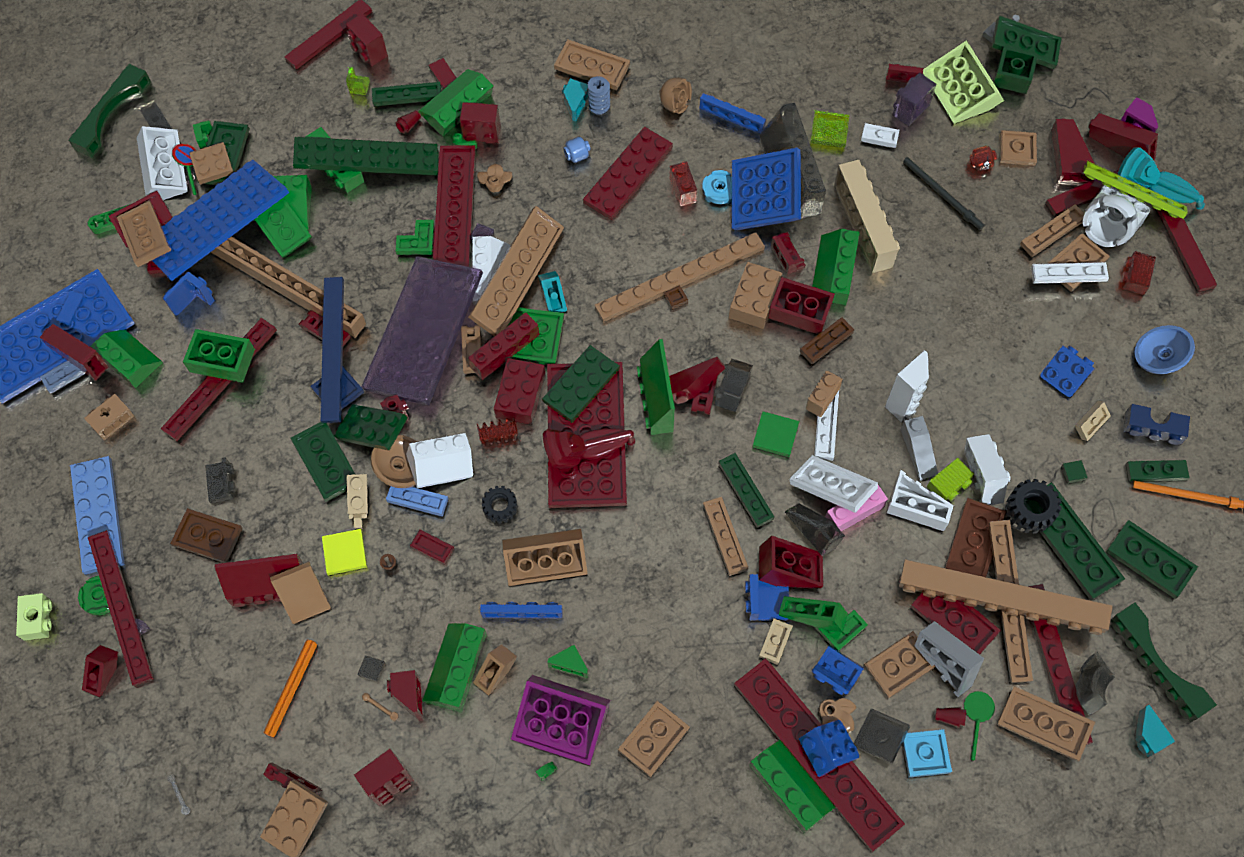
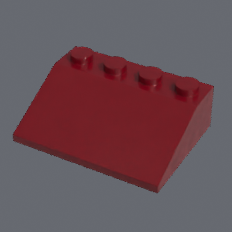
(250, 579)

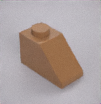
(494, 669)

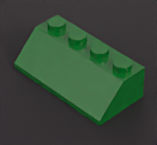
(445, 109)
(836, 263)
(455, 666)
(791, 786)

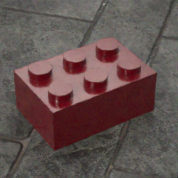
(801, 305)
(519, 391)
(384, 778)

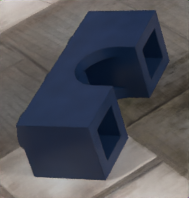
(1139, 423)

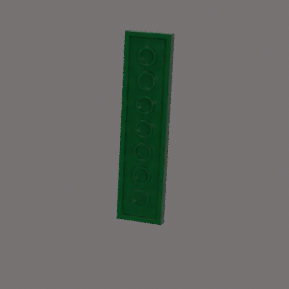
(365, 156)

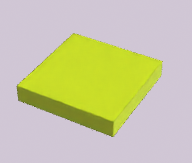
(344, 552)

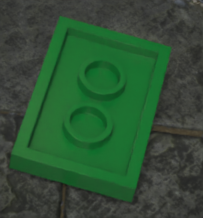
(283, 227)

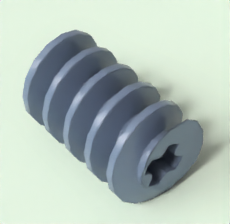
(599, 95)

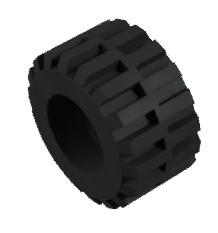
(1043, 495)

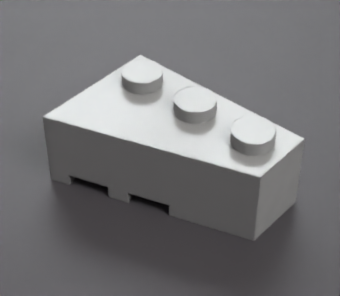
(950, 656)

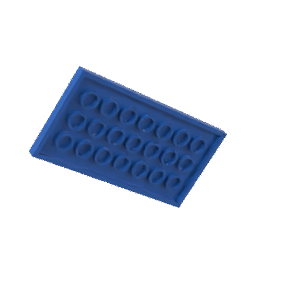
(218, 217)
(27, 357)

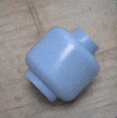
(576, 149)

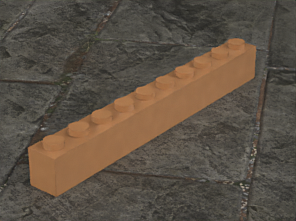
(284, 281)
(1006, 596)

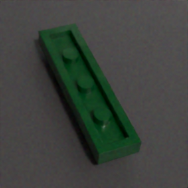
(405, 93)
(746, 490)

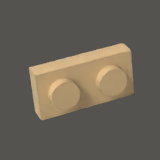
(1092, 420)
(775, 641)

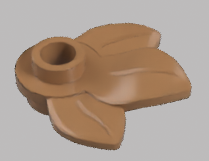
(494, 177)
(840, 711)

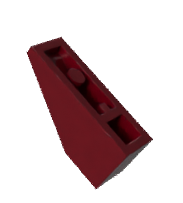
(693, 380)

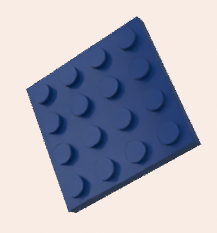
(766, 189)

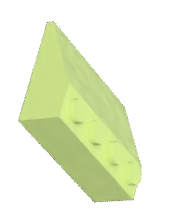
(963, 84)

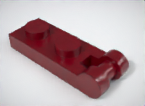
(317, 328)
(706, 394)

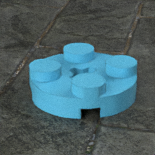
(713, 194)

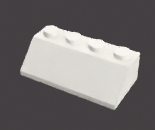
(158, 167)
(487, 256)
(909, 388)

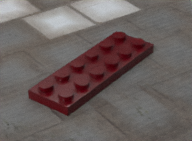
(627, 173)

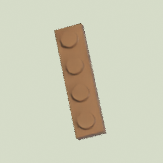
(1053, 230)
(725, 536)

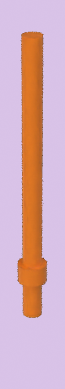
(1231, 502)

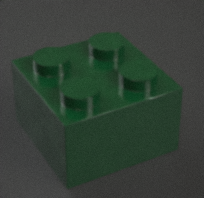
(1015, 70)

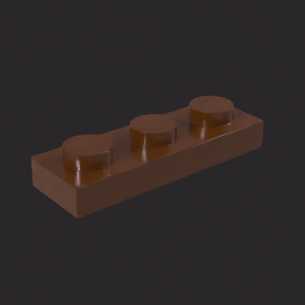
(826, 340)

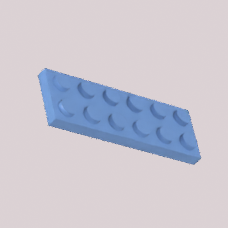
(95, 507)

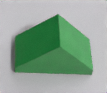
(569, 661)

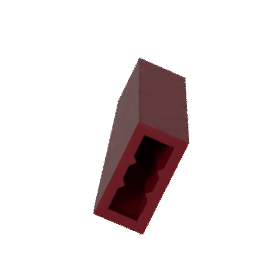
(1122, 136)
(1069, 152)
(74, 351)

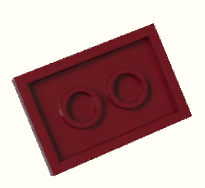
(159, 205)

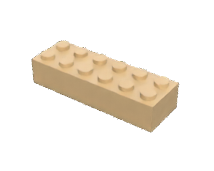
(866, 216)

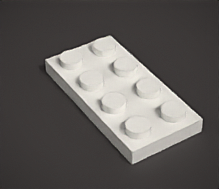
(834, 483)

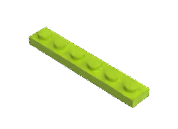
(1140, 192)

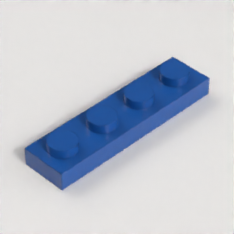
(732, 113)
(513, 610)

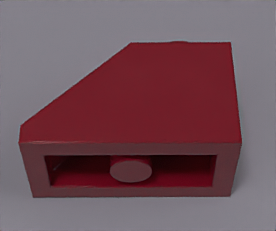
(99, 670)

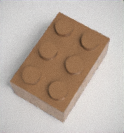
(754, 295)

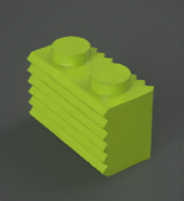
(951, 480)

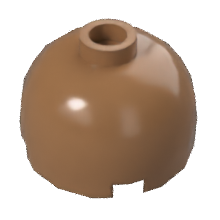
(675, 94)

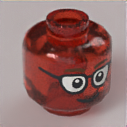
(983, 158)

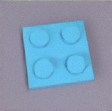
(926, 753)

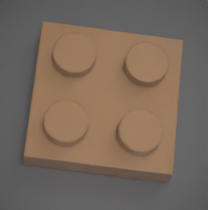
(211, 163)

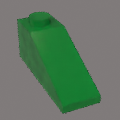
(816, 613)

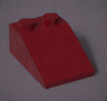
(789, 564)

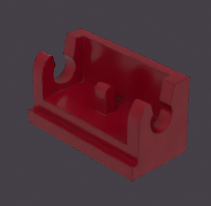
(787, 253)

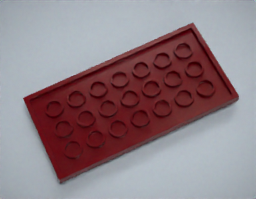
(595, 480)

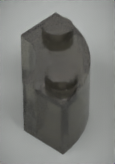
(733, 384)
(1093, 683)

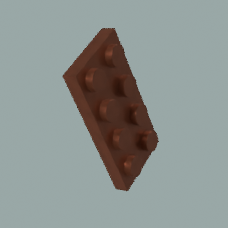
(972, 543)

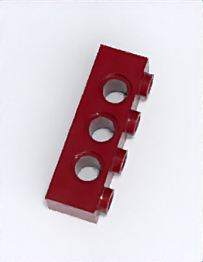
(503, 346)

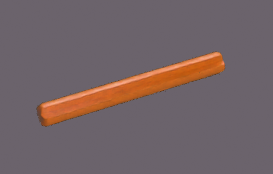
(290, 688)

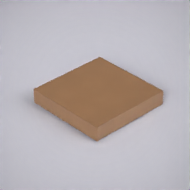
(1018, 148)

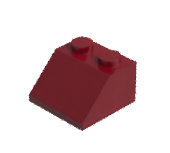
(407, 691)

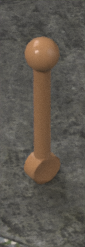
(393, 715)

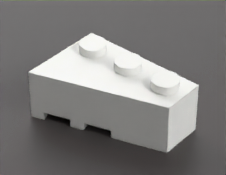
(988, 469)
(919, 504)

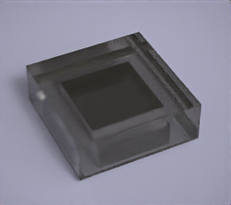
(371, 668)

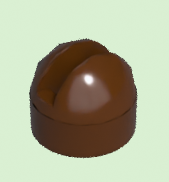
(383, 563)

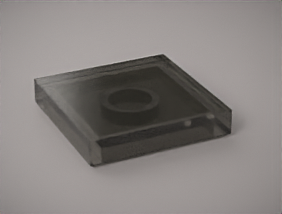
(881, 736)

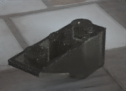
(816, 528)

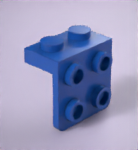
(185, 291)
(1067, 370)
(764, 599)
(837, 670)
(829, 747)

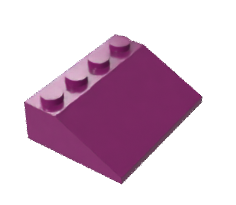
(560, 719)

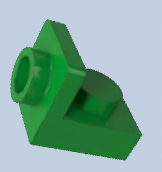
(201, 132)

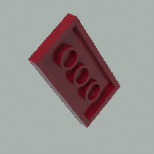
(958, 619)

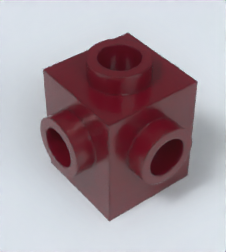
(394, 404)

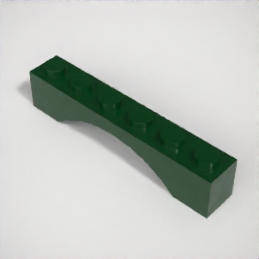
(128, 85)
(1134, 627)

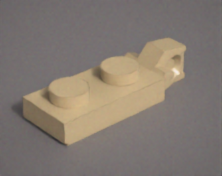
(357, 498)

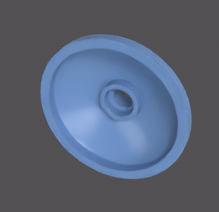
(1161, 342)

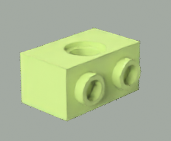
(26, 608)

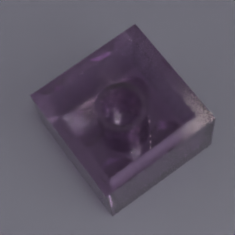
(913, 99)

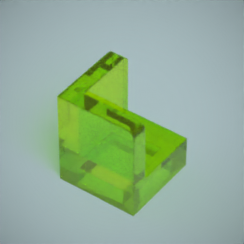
(357, 84)

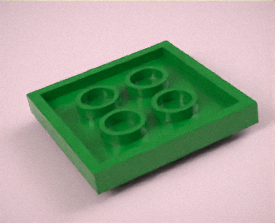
(546, 345)

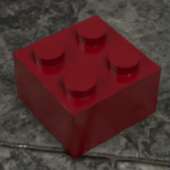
(366, 40)
(480, 122)

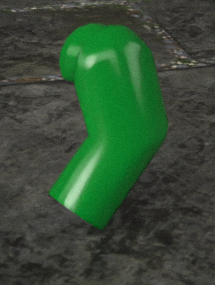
(458, 140)

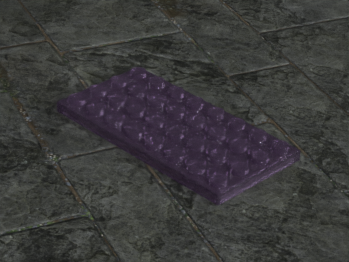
(422, 330)

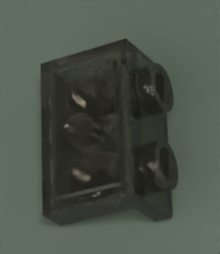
(219, 481)

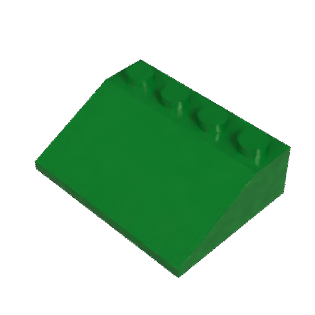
(656, 390)

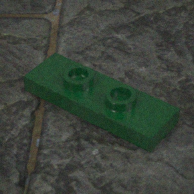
(1157, 470)

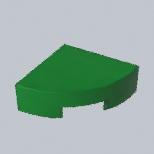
(546, 770)

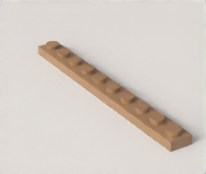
(680, 276)

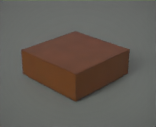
(675, 297)

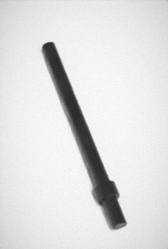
(968, 215)

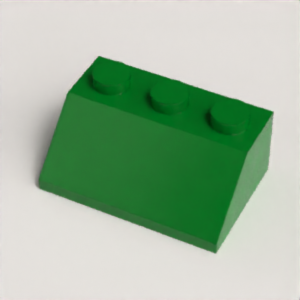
(126, 356)

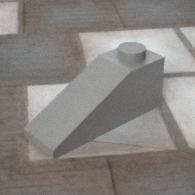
(919, 447)

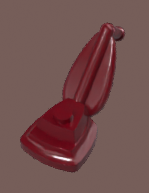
(566, 448)

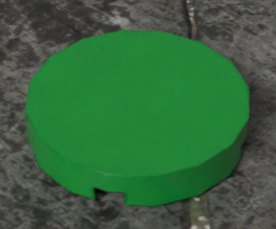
(92, 597)

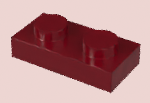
(902, 73)

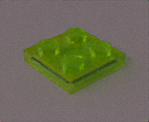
(830, 129)

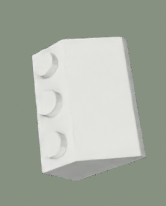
(440, 460)

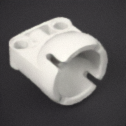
(1113, 217)

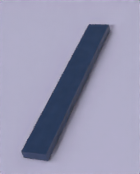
(332, 350)

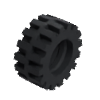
(497, 493)

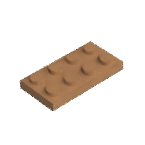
(590, 62)
(143, 234)
(1046, 723)

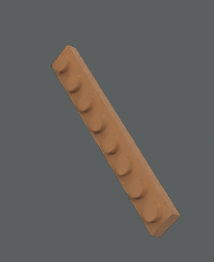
(1013, 626)

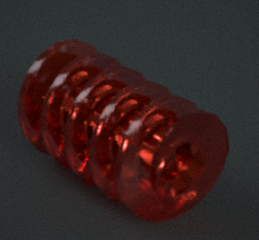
(497, 431)

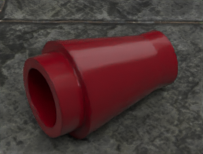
(407, 122)
(953, 716)

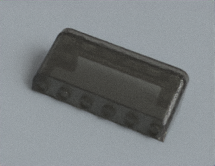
(787, 132)

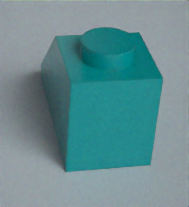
(575, 97)
(552, 292)
(1151, 732)

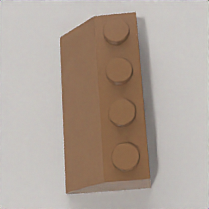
(544, 557)

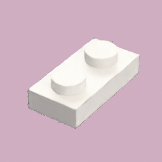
(880, 135)

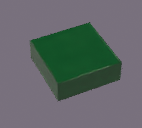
(1074, 471)

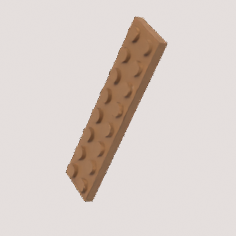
(516, 272)

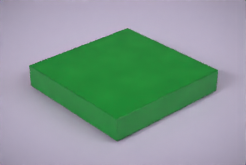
(775, 434)

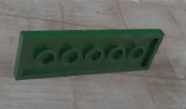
(1078, 550)

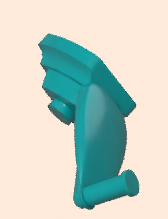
(1141, 169)

